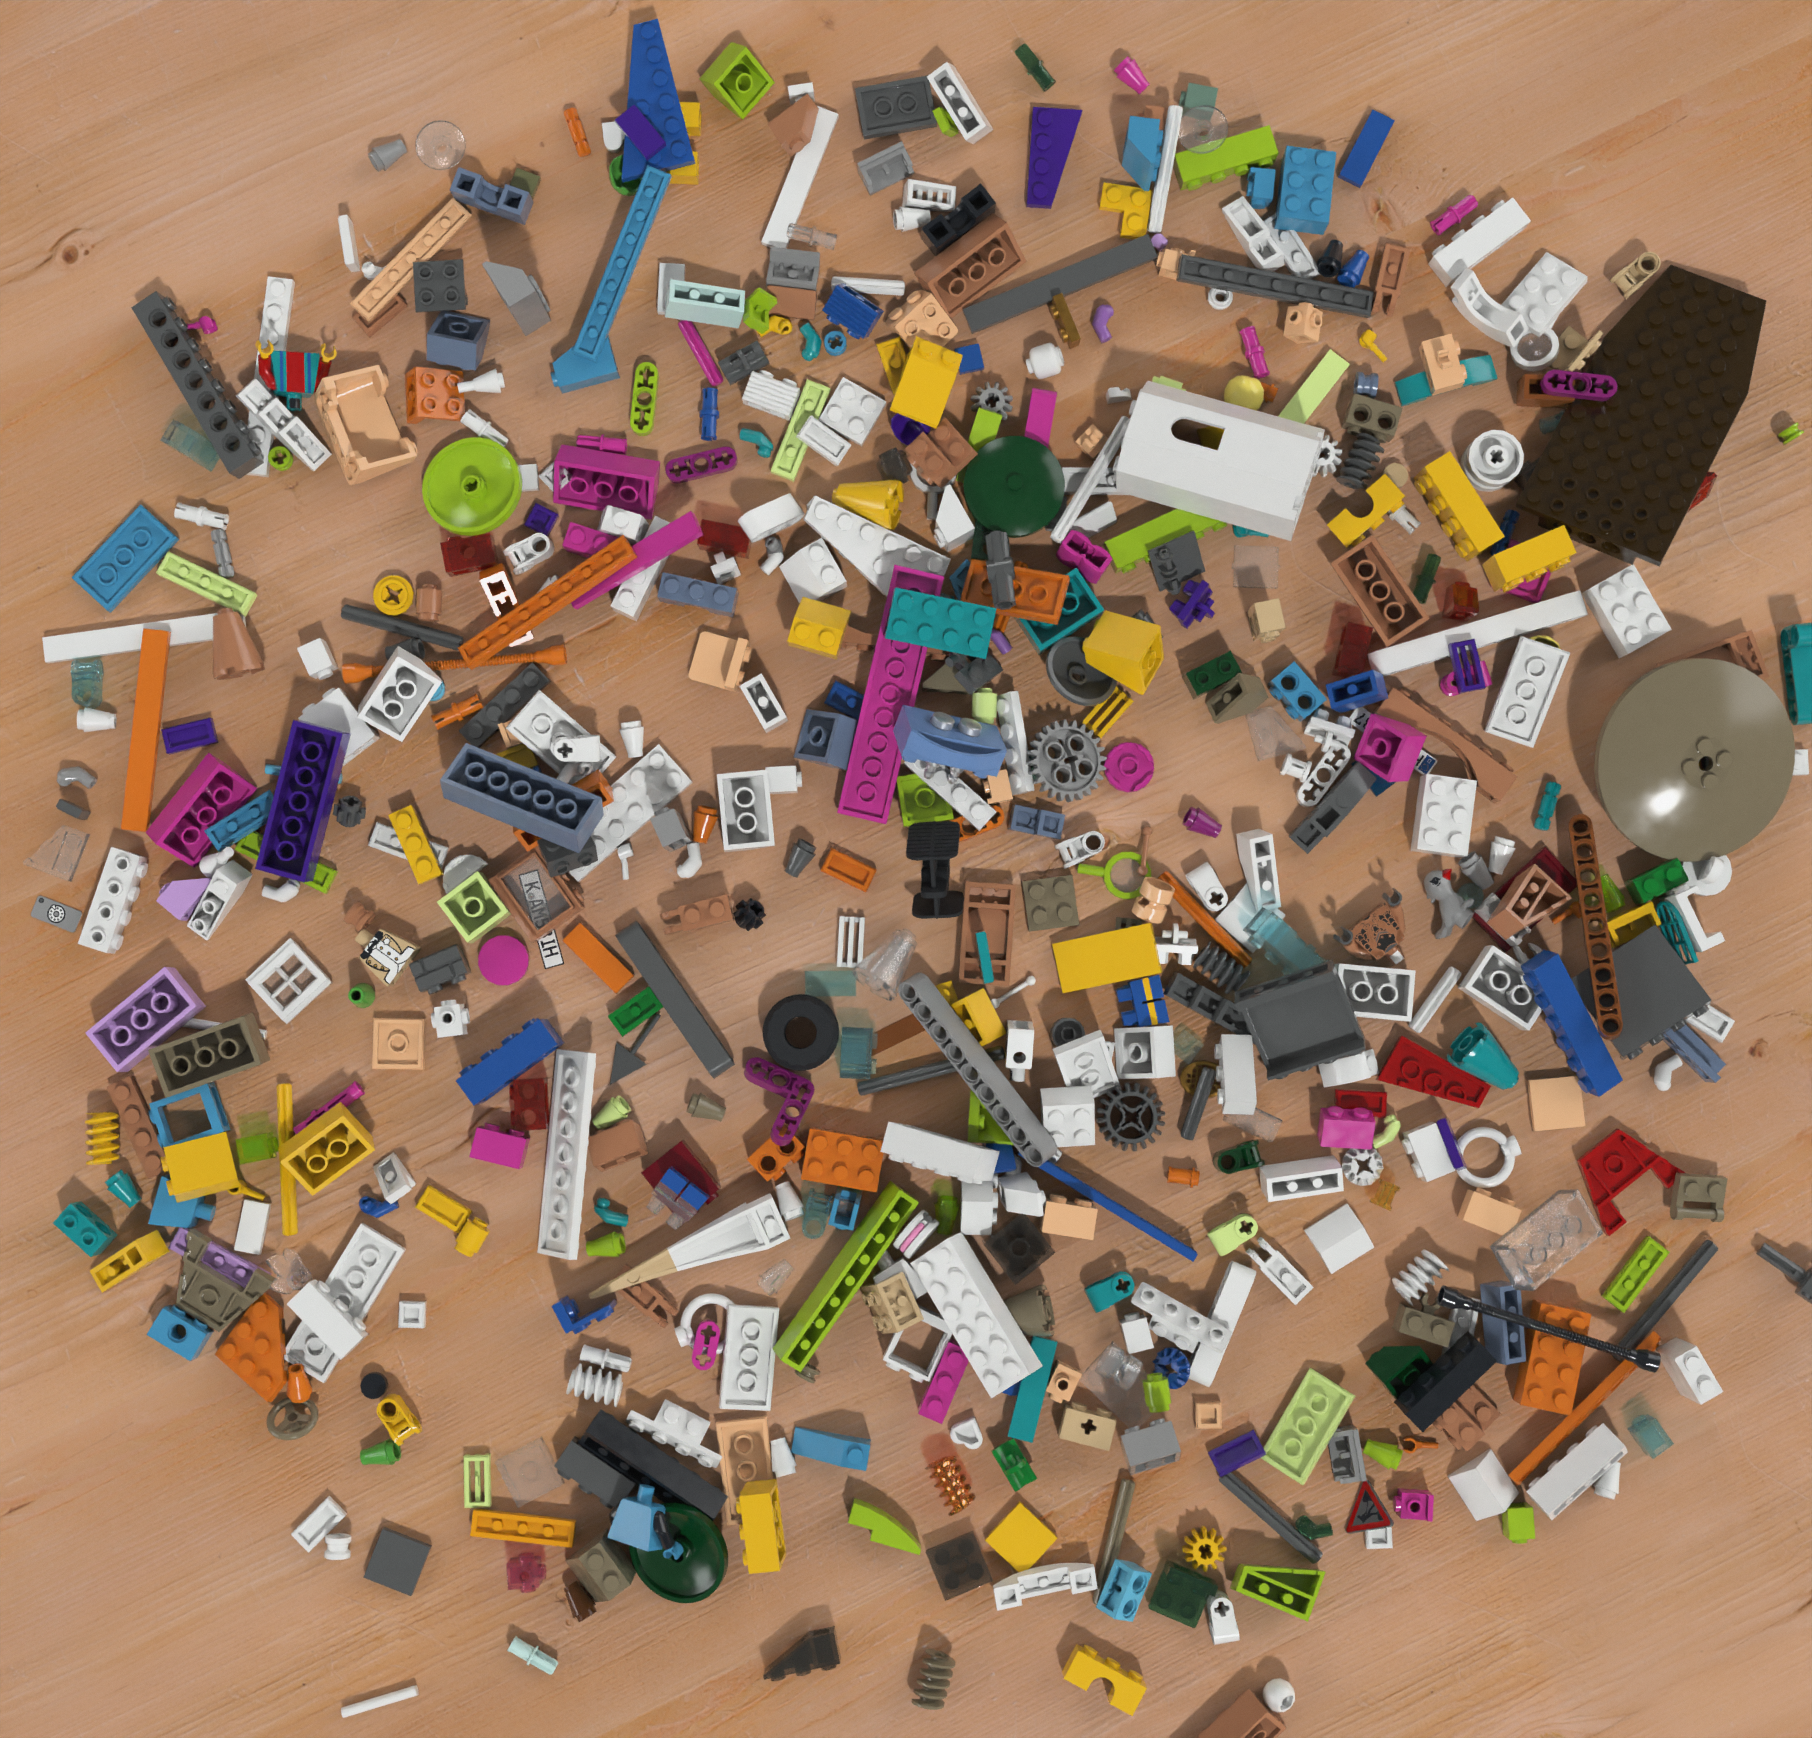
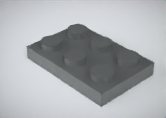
(895, 107)

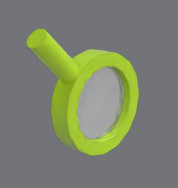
(1119, 874)

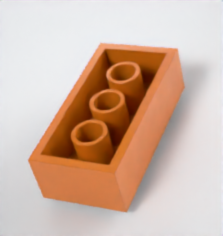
(1552, 1363)

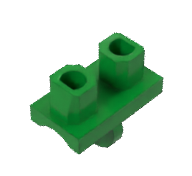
(1014, 1464)

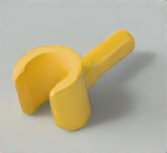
(1366, 341)
(243, 1189)

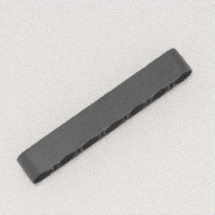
(675, 999)

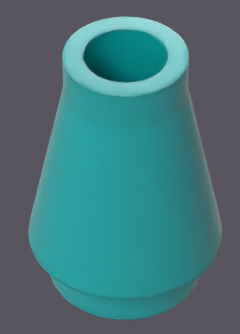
(123, 1188)

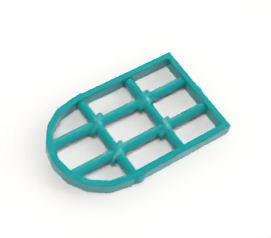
(1674, 914)

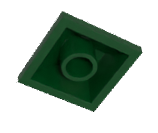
(1398, 1367)

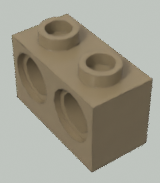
(1372, 411)

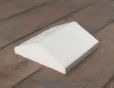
(1239, 914)
(1339, 1238)

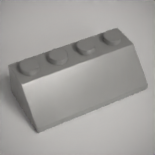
(520, 295)

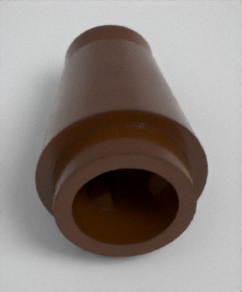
(579, 1601)

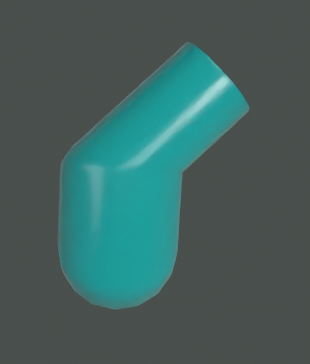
(759, 439)
(608, 1215)

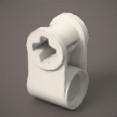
(527, 552)
(581, 748)
(1078, 848)
(1204, 882)
(1222, 1621)

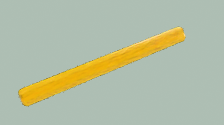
(287, 1180)

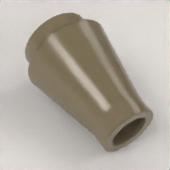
(703, 1107)

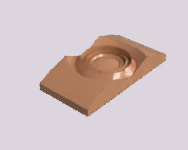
(1738, 649)
(987, 909)

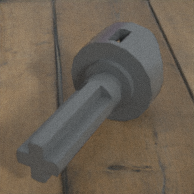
(1794, 1271)

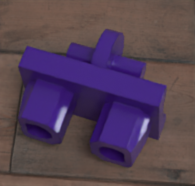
(1197, 605)

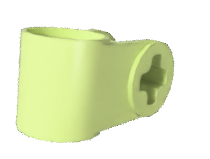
(1227, 1235)

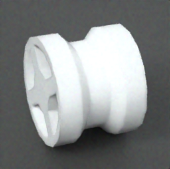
(337, 1546)

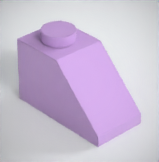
(182, 896)

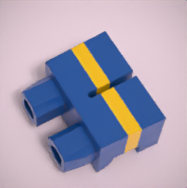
(1146, 1013)

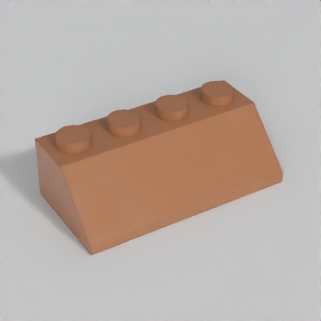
(971, 265)
(1379, 591)
(1245, 1719)

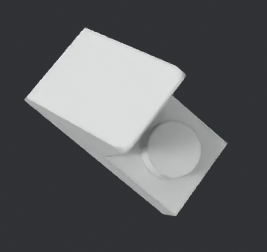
(393, 1178)

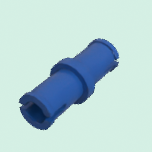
(709, 414)

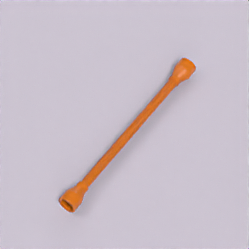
(552, 655)

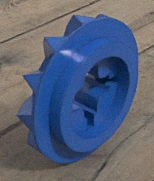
(1178, 1362)

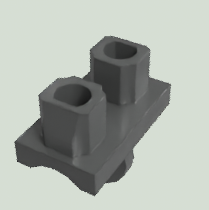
(743, 362)

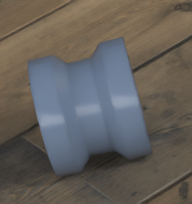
(1366, 384)

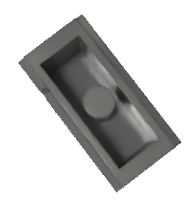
(439, 969)

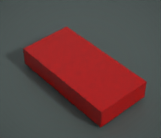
(1369, 1100)

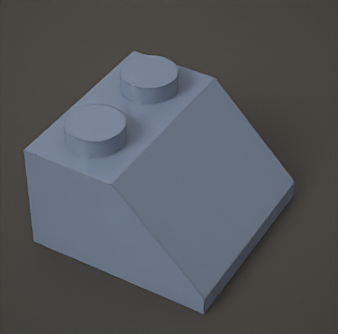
(457, 340)
(826, 739)

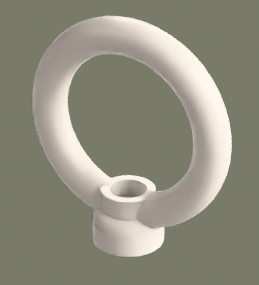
(1509, 1148)
(685, 1333)

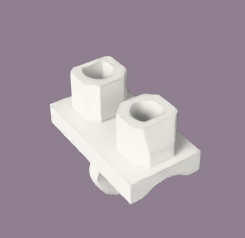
(1327, 732)
(1176, 942)

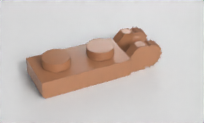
(1390, 276)
(646, 1299)

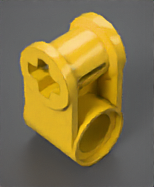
(399, 1420)

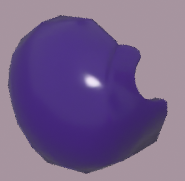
(907, 429)

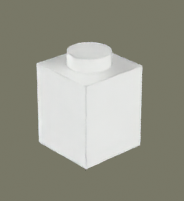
(318, 659)
(784, 779)
(1136, 1332)

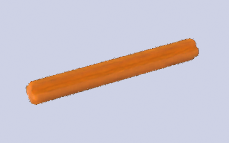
(1204, 919)

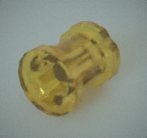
(1385, 1194)

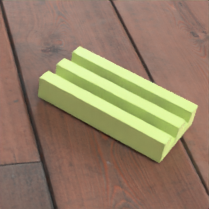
(487, 1481)

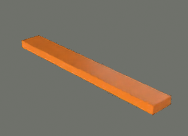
(547, 602)
(145, 730)
(1580, 1413)

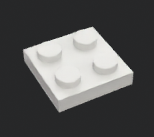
(852, 411)

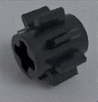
(749, 914)

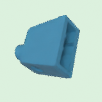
(182, 1214)

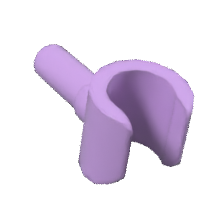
(1159, 241)

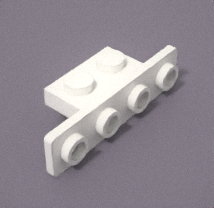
(1179, 1322)
(679, 1429)

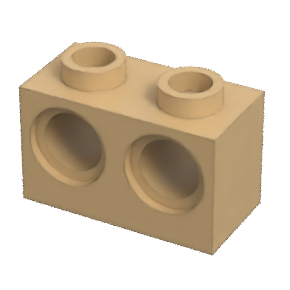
(1266, 620)

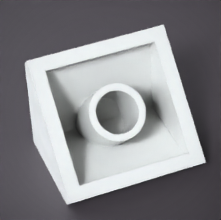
(1484, 1486)

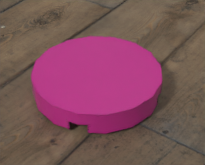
(1129, 767)
(503, 960)

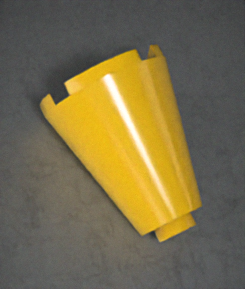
(872, 500)

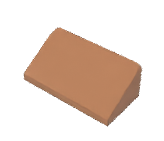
(793, 302)

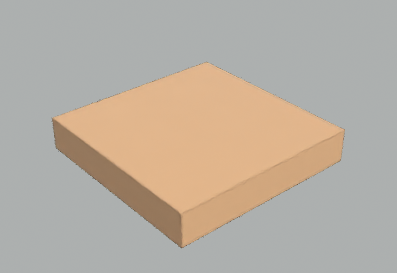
(399, 1043)
(1555, 1103)

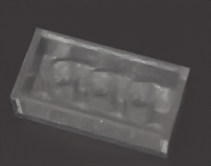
(1546, 1240)

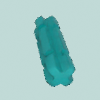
(1547, 806)

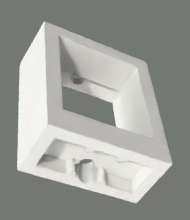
(917, 1372)

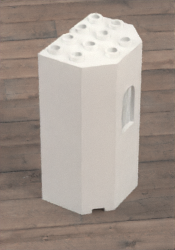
(1249, 482)

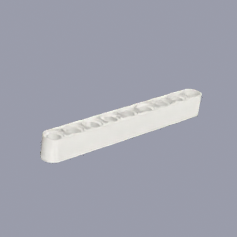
(1484, 631)

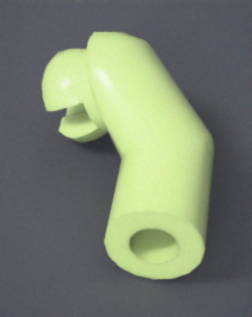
(1389, 1132)

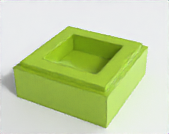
(945, 122)

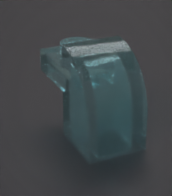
(190, 444)

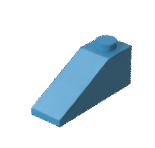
(832, 1448)

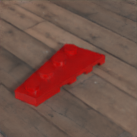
(1427, 1073)

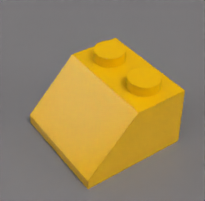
(818, 628)

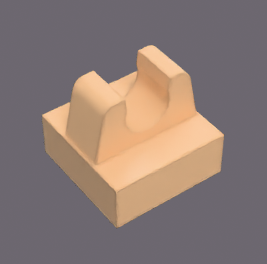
(1091, 442)

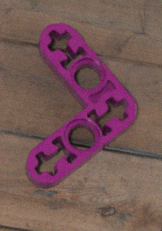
(789, 1091)

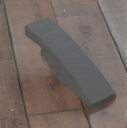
(1207, 1004)

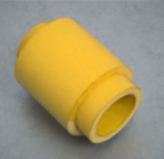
(472, 1236)

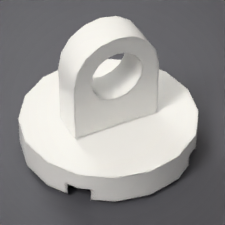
(1709, 875)

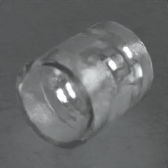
(1119, 1367)

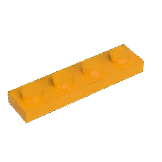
(523, 1527)

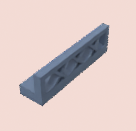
(1695, 1053)

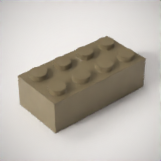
(209, 1055)

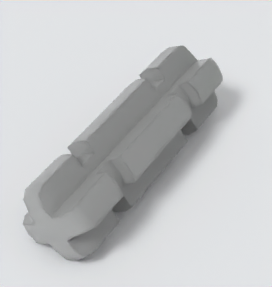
(222, 553)

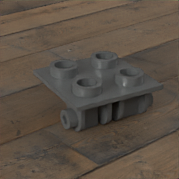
(439, 286)
(1176, 562)

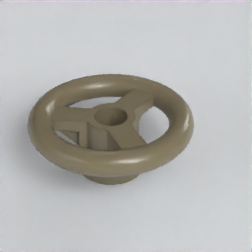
(295, 1424)

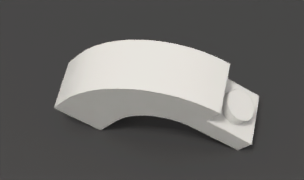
(1485, 313)

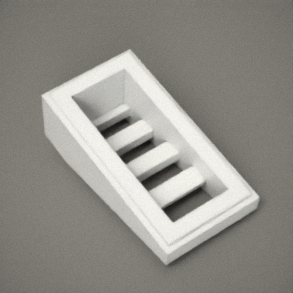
(928, 187)

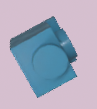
(1260, 187)

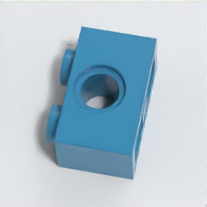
(165, 1332)

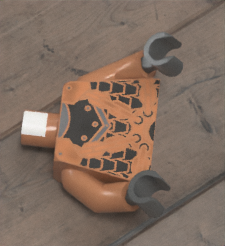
(1377, 932)

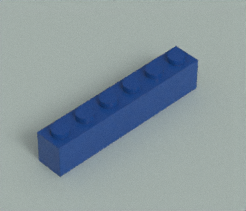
(1571, 1023)

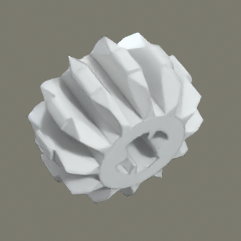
(1328, 463)

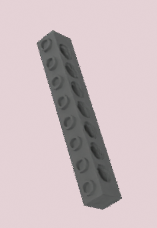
(150, 314)

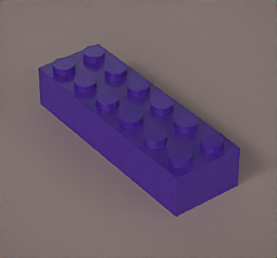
(302, 801)

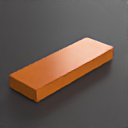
(598, 958)

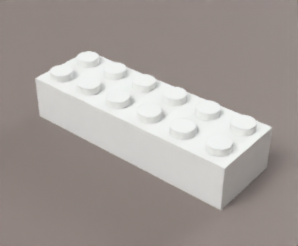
(976, 1314)

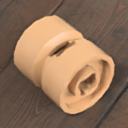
(1152, 902)

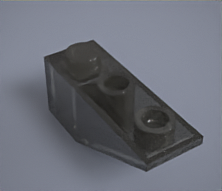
(812, 1651)

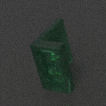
(1182, 1593)

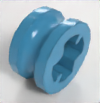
(832, 336)

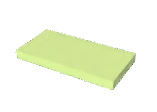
(1307, 1426)

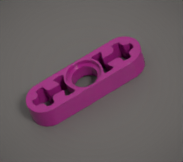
(1596, 394)
(717, 453)

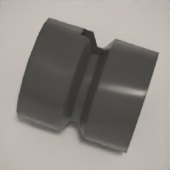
(1065, 1031)

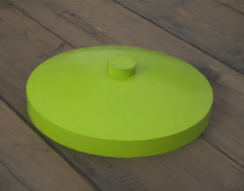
(472, 486)

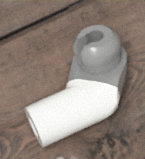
(775, 555)

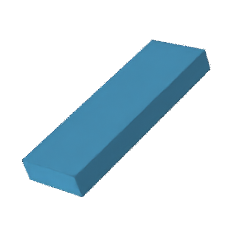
(241, 822)

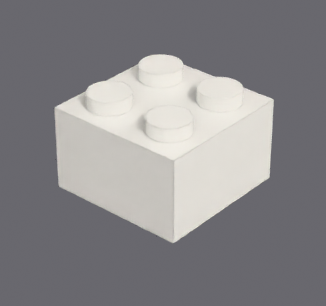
(1069, 1115)

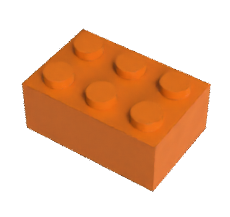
(842, 1159)

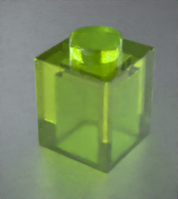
(257, 1148)

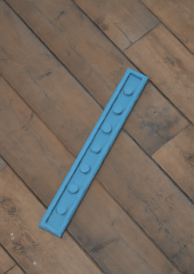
(622, 264)

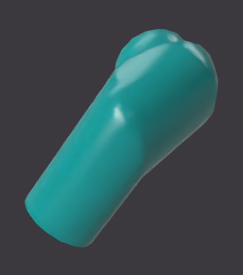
(813, 342)

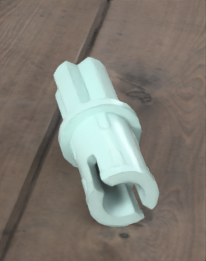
(533, 1655)

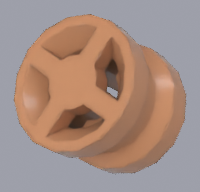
(359, 917)

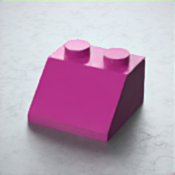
(1389, 748)

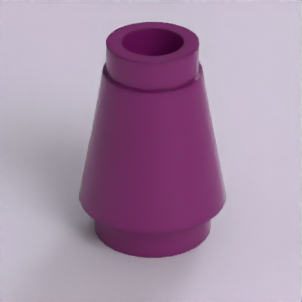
(1200, 822)

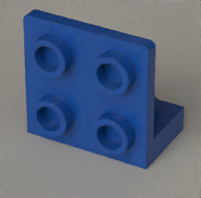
(568, 1310)

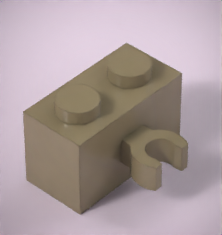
(1424, 1323)

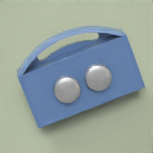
(949, 742)

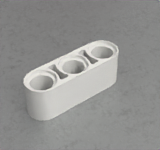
(771, 517)

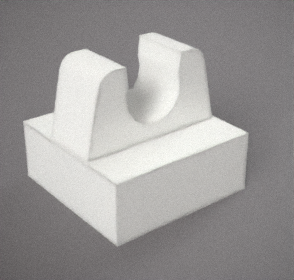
(724, 569)

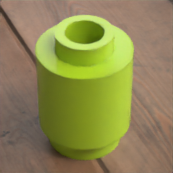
(1157, 1393)

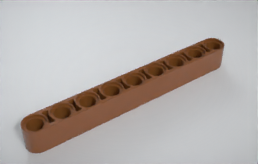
(1598, 938)

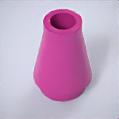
(1131, 75)

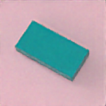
(984, 957)

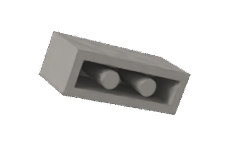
(671, 829)

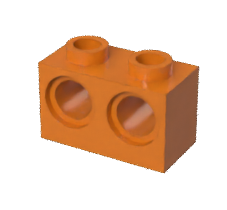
(769, 1148)

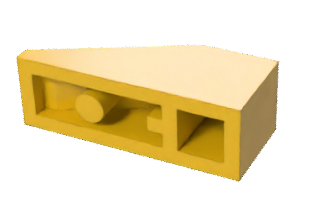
(129, 1260)

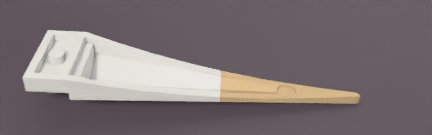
(736, 1233)

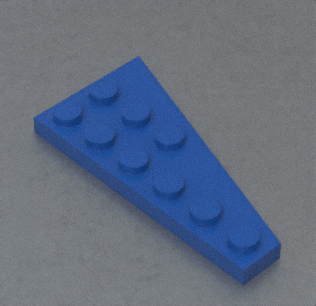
(656, 97)

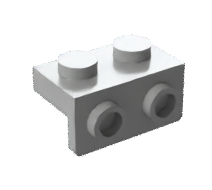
(793, 268)

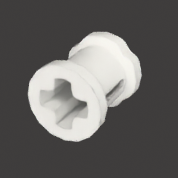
(1295, 768)

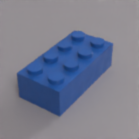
(510, 1061)

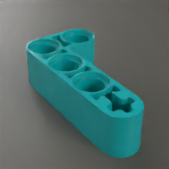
(1797, 663)

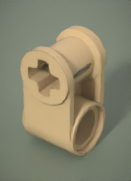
(1634, 275)

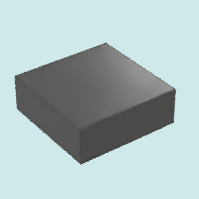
(73, 809)

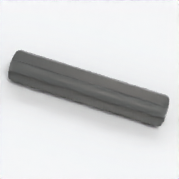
(1198, 1103)

